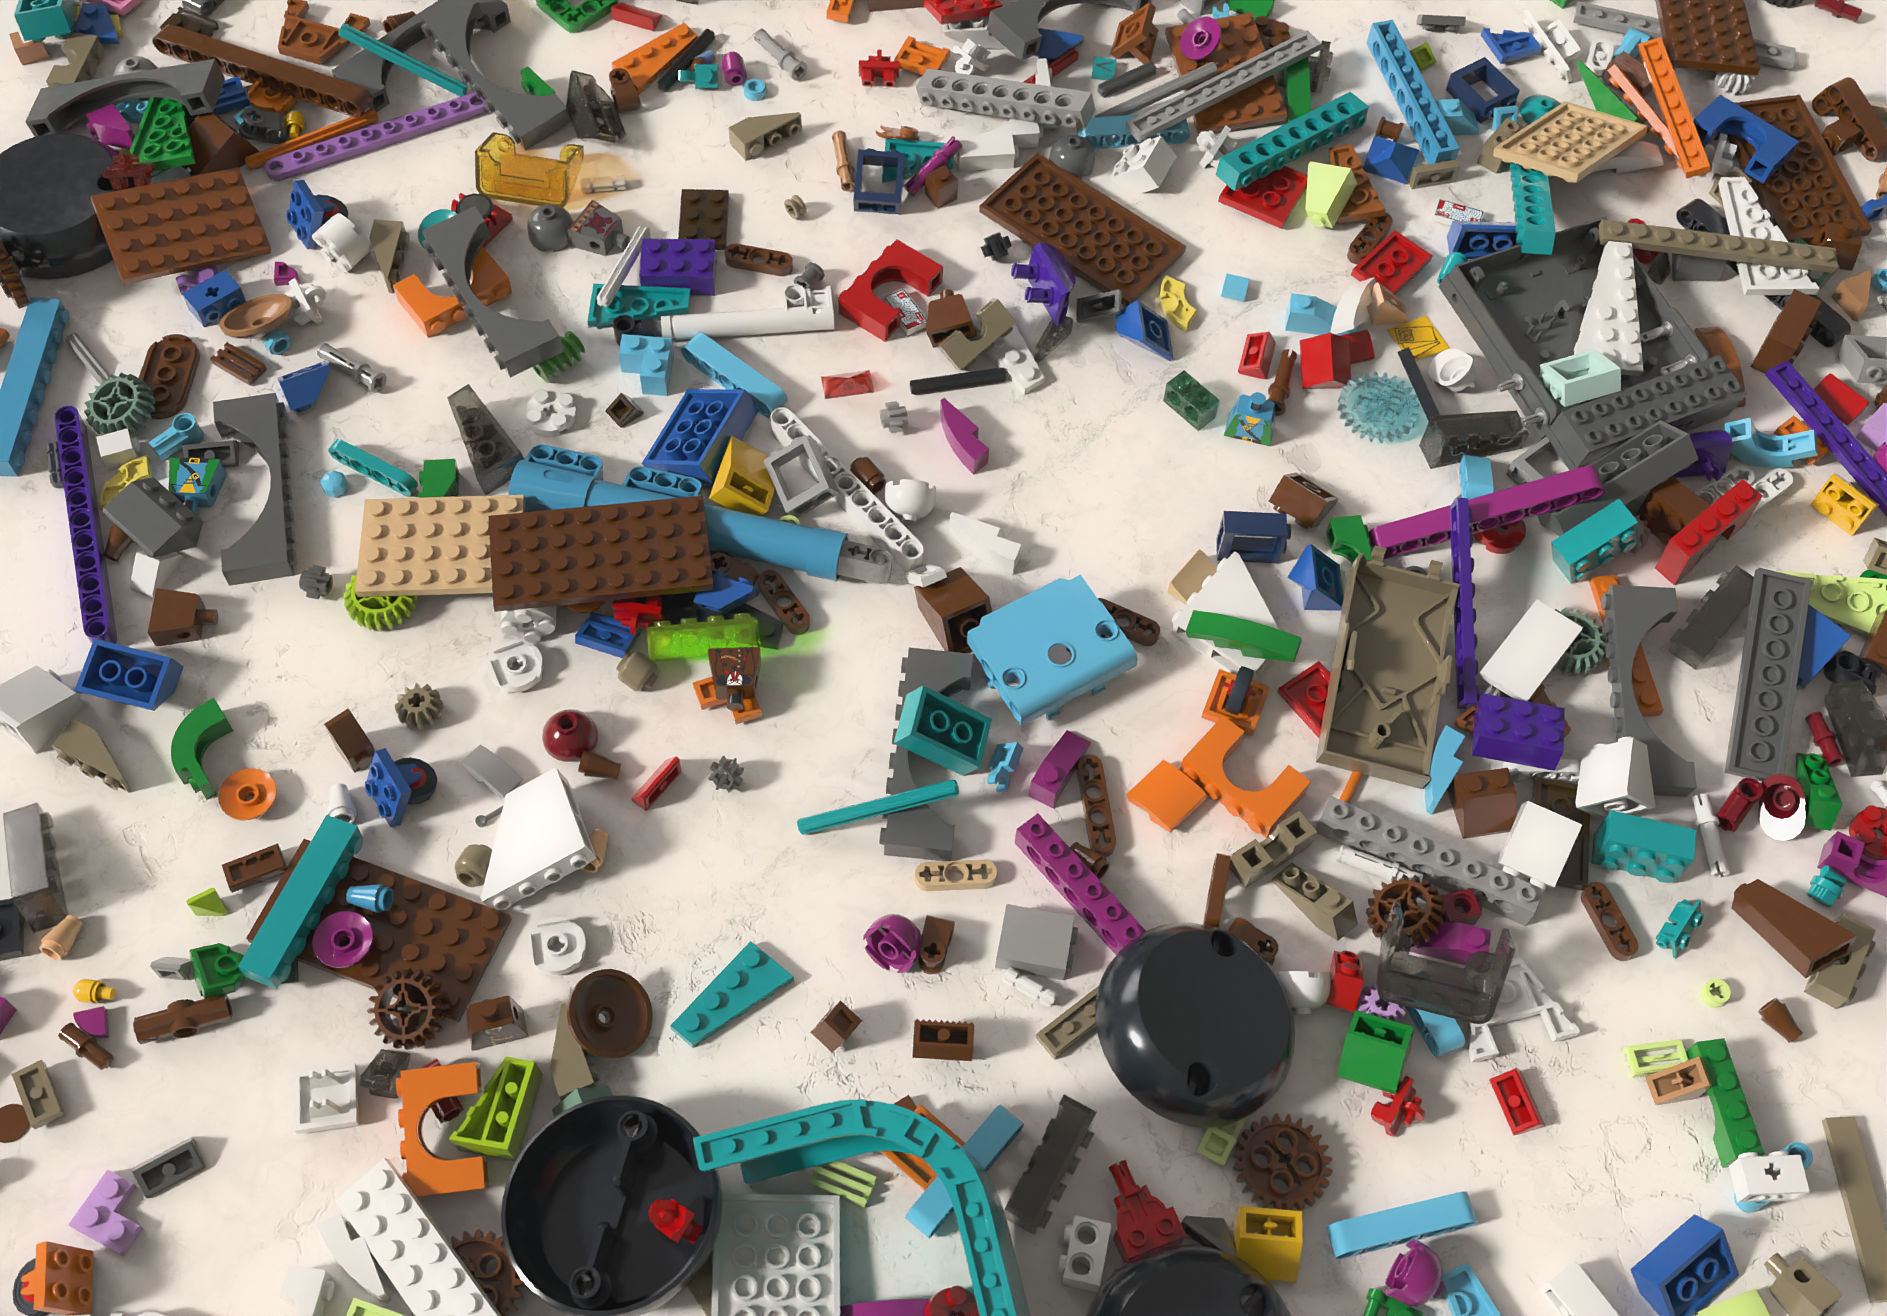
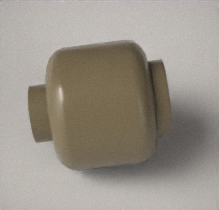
(637, 671)
(473, 865)

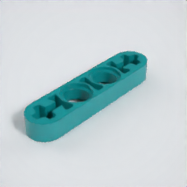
(373, 467)

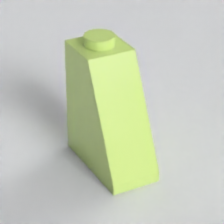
(1327, 192)

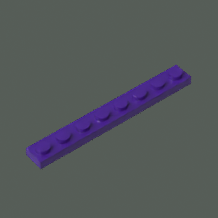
(1831, 431)
(1464, 613)

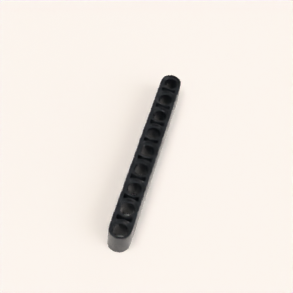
(1700, 216)

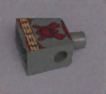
(597, 230)

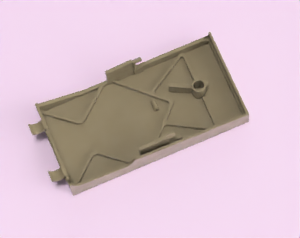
(1388, 671)

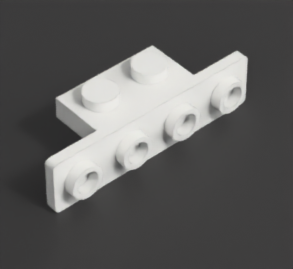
(1556, 42)

